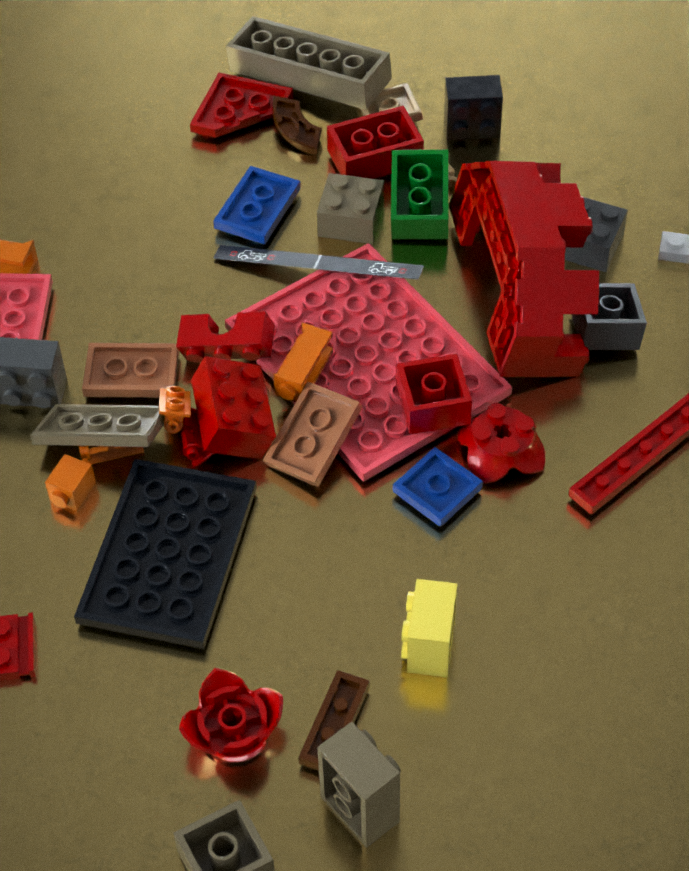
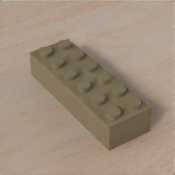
(309, 62)

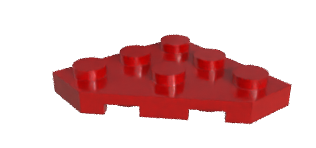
(235, 104)

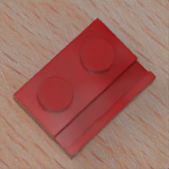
(17, 646)

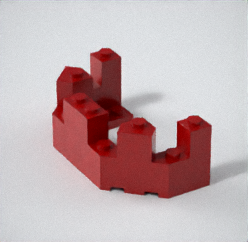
(527, 228)

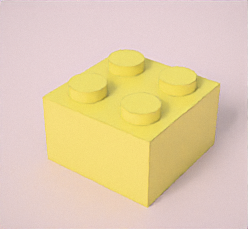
(429, 627)

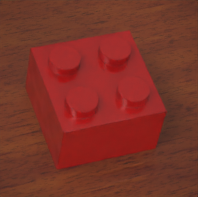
(433, 393)

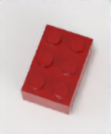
(366, 143)
(233, 408)

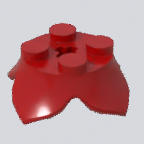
(502, 441)
(227, 699)

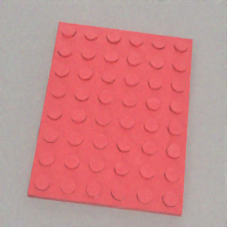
(372, 329)

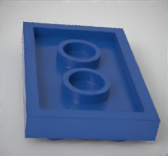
(257, 205)

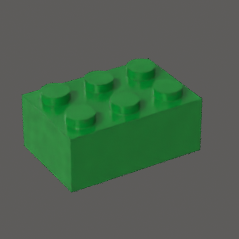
(419, 194)

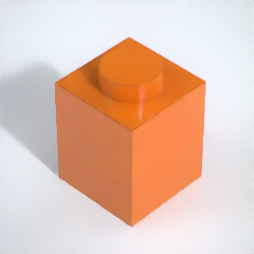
(70, 482)

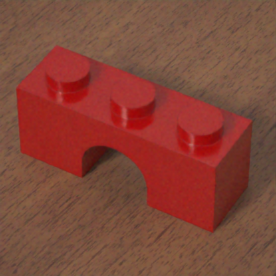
(248, 339)

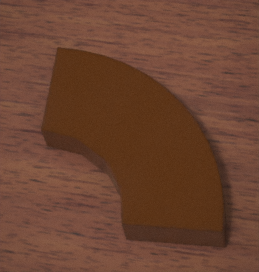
(294, 126)

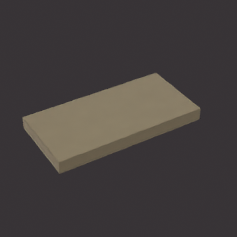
(99, 425)

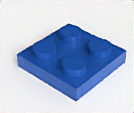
(437, 486)

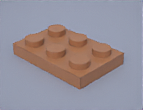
(129, 369)
(313, 434)

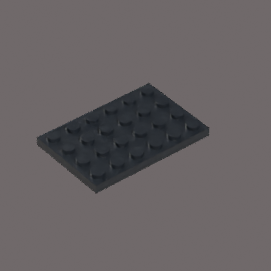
(167, 553)

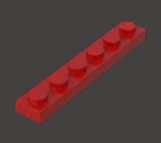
(632, 458)

